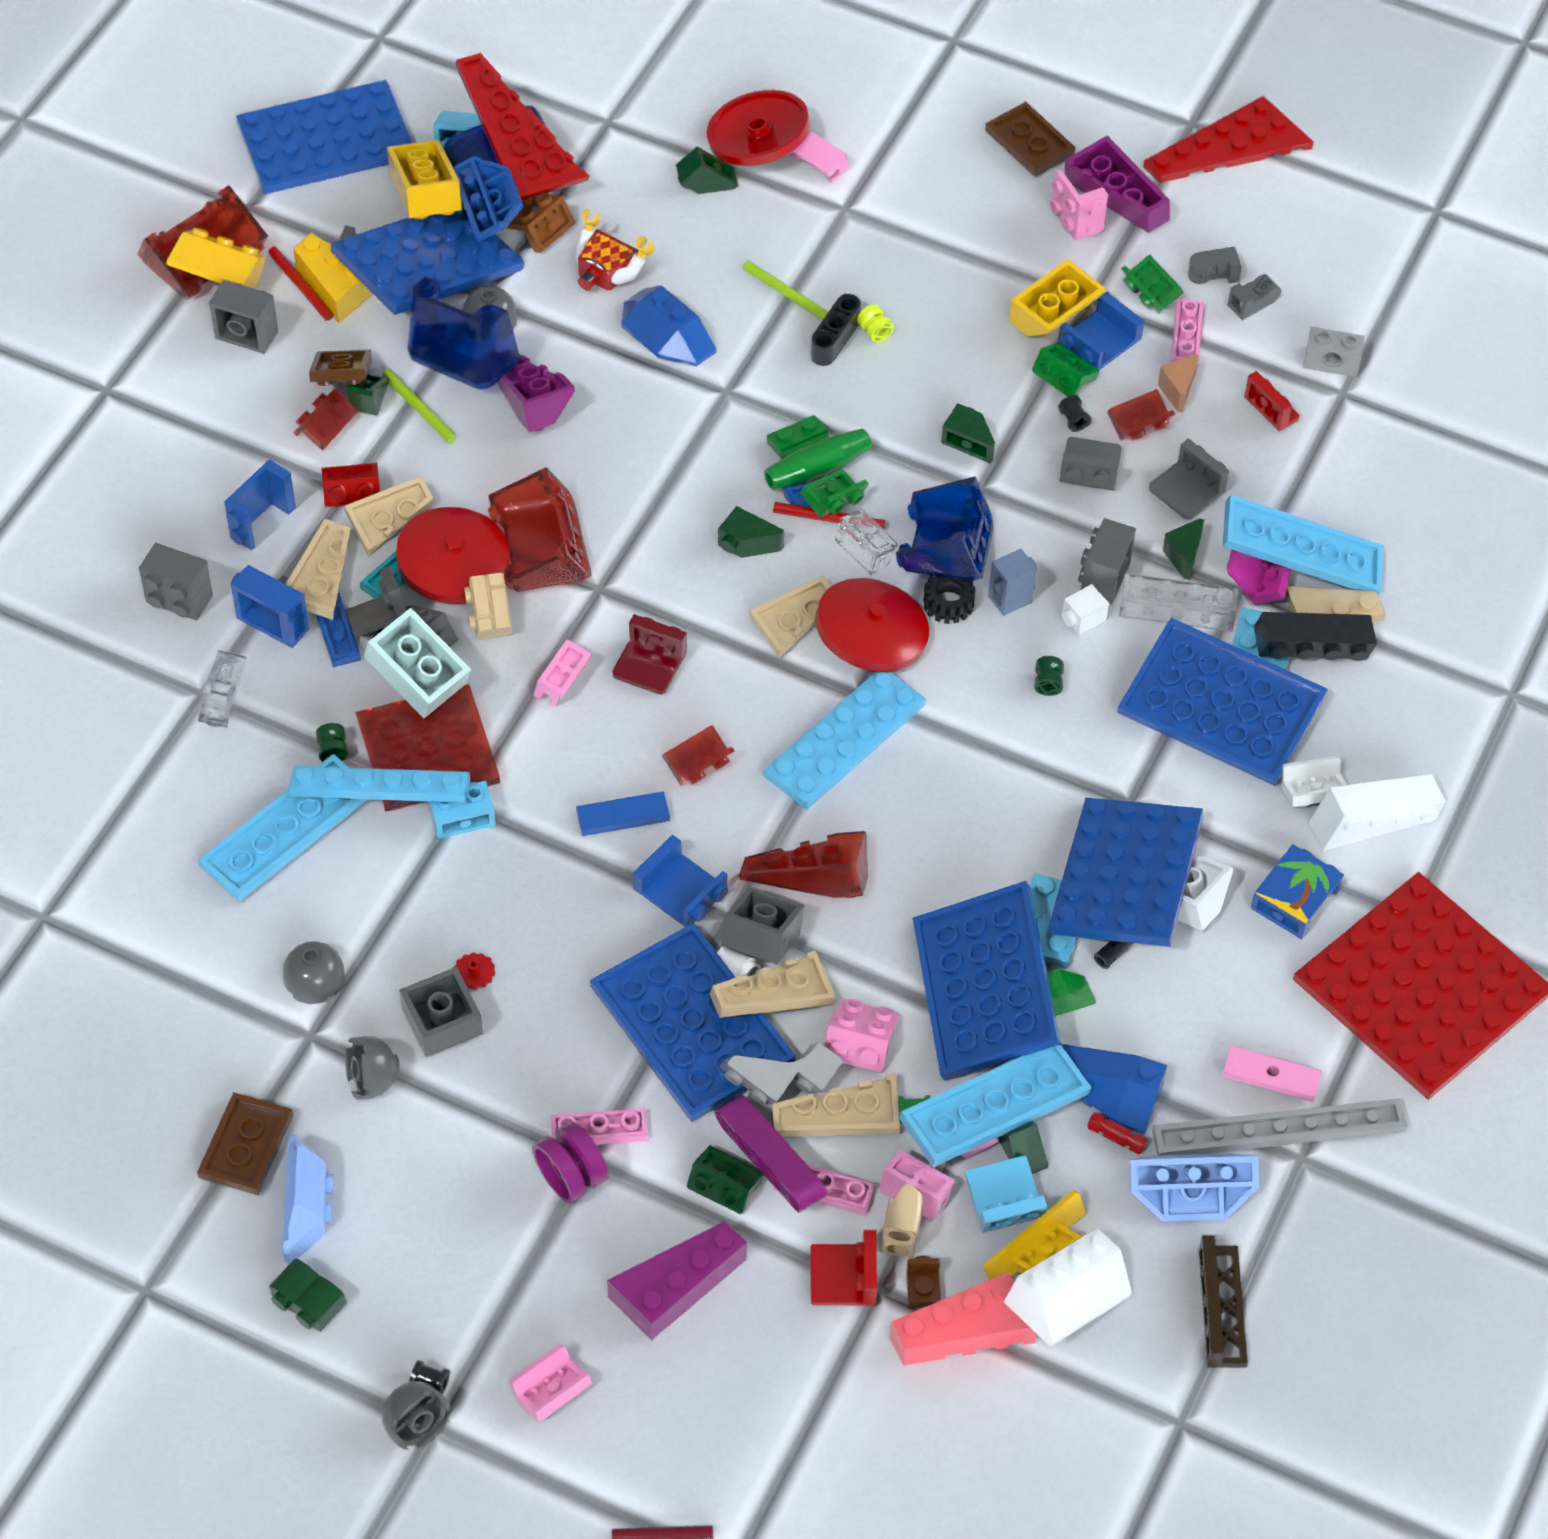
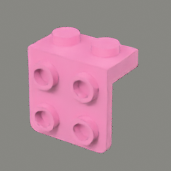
(1080, 214)
(861, 1034)

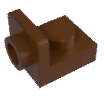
(923, 1281)

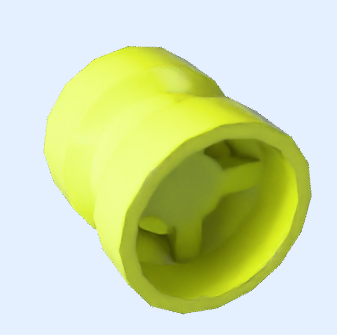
(875, 323)

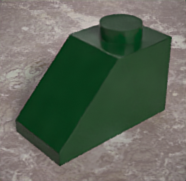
(705, 173)
(968, 433)
(749, 534)

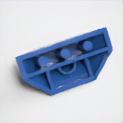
(488, 196)
(666, 326)

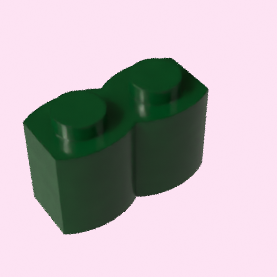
(307, 1295)

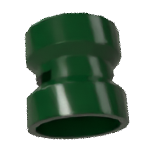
(1049, 673)
(331, 741)

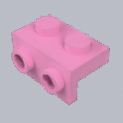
(549, 1383)

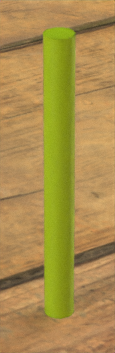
(785, 290)
(419, 406)

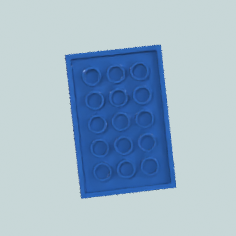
(323, 136)
(439, 247)
(1222, 701)
(1127, 872)
(986, 981)
(671, 1019)

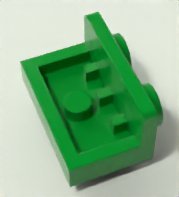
(1153, 283)
(833, 493)

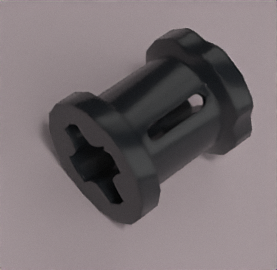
(1073, 411)
(432, 1376)

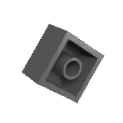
(243, 316)
(1107, 558)
(176, 581)
(762, 925)
(441, 1011)

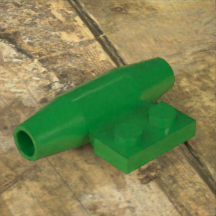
(811, 452)

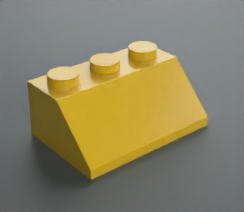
(216, 258)
(1053, 299)

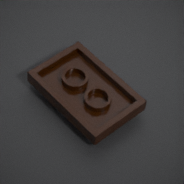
(1030, 138)
(340, 366)
(245, 1143)

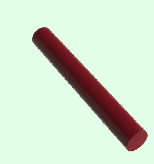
(677, 1532)

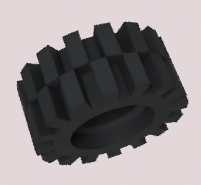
(948, 609)

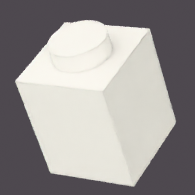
(1085, 609)

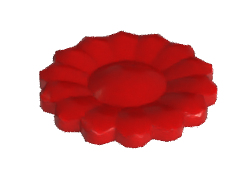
(476, 970)

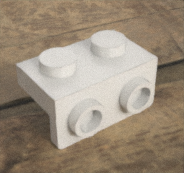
(1310, 780)

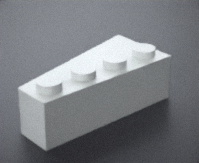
(1375, 809)

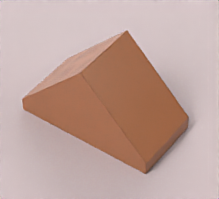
(1177, 379)

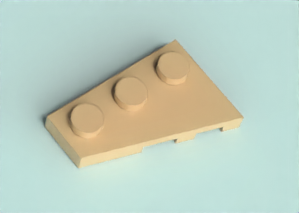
(387, 512)
(1334, 601)
(789, 615)

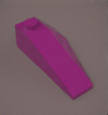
(535, 393)

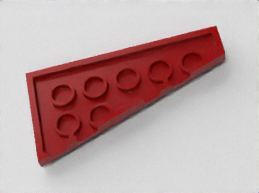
(517, 133)
(1231, 141)

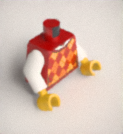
(606, 259)

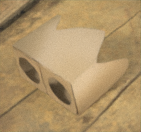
(902, 1222)

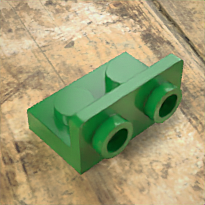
(1063, 369)

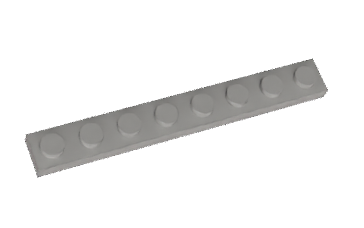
(1280, 1128)

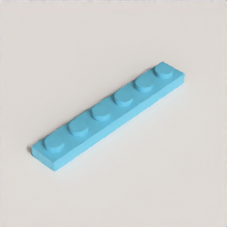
(379, 784)

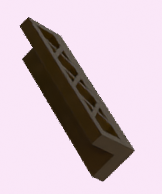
(1215, 1305)

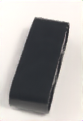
(835, 329)

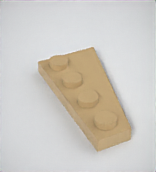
(321, 568)
(785, 987)
(856, 1110)

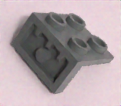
(379, 612)

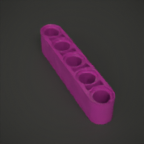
(770, 1153)

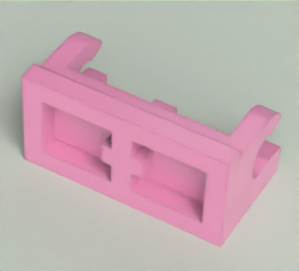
(822, 156)
(561, 672)
(930, 1182)

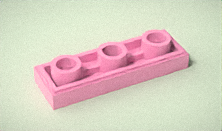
(1187, 329)
(1286, 1079)
(617, 1125)
(845, 1191)

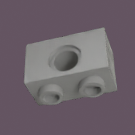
(1333, 351)

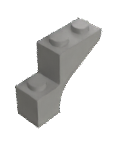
(770, 1078)

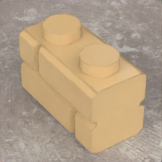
(489, 606)

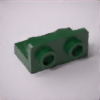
(724, 1179)

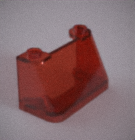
(221, 217)
(541, 532)

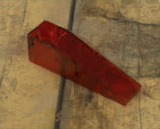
(824, 868)

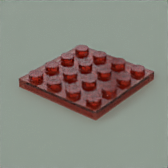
(442, 741)

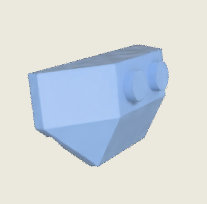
(1194, 1184)
(305, 1199)

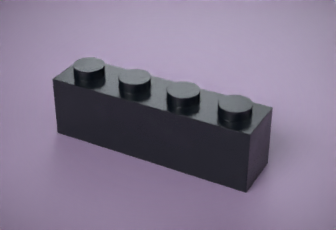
(1315, 635)

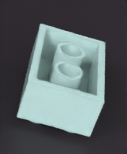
(417, 663)

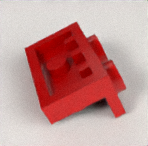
(1269, 402)
(349, 483)

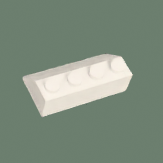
(1070, 1287)

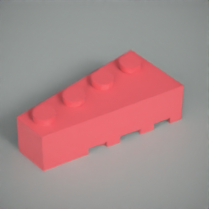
(961, 1324)

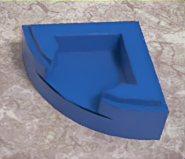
(793, 495)

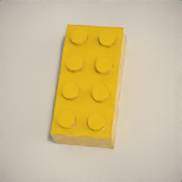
(424, 179)

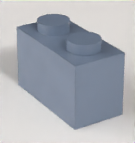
(1012, 581)

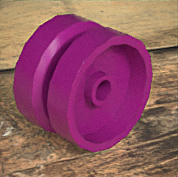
(570, 1162)

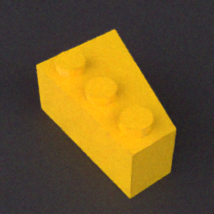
(329, 277)

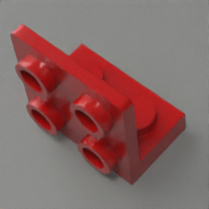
(844, 1272)

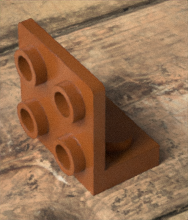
(543, 220)

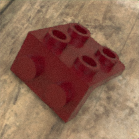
(651, 655)

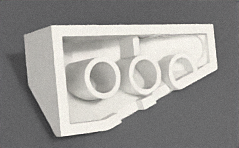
(1204, 892)

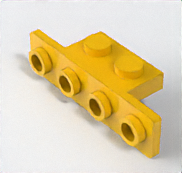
(1039, 1240)

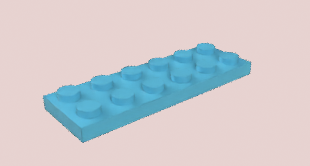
(1302, 545)
(844, 738)
(274, 838)
(994, 1104)

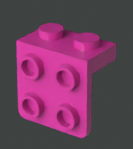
(1258, 578)

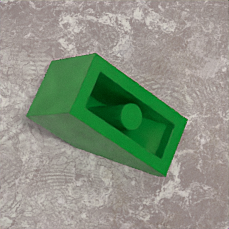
(1069, 991)

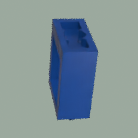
(270, 606)

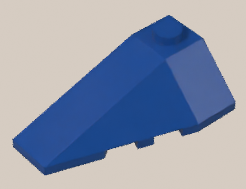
(1121, 1084)

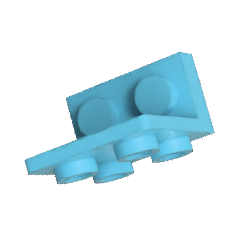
(1005, 1194)

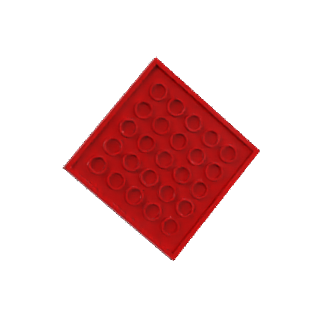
(1423, 985)

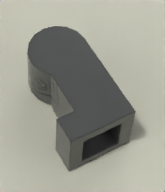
(1215, 265)
(1253, 295)

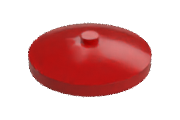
(758, 127)
(448, 547)
(872, 624)

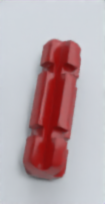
(1117, 1133)

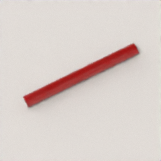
(300, 283)
(808, 512)

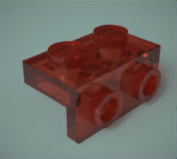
(1140, 414)
(327, 419)
(697, 755)

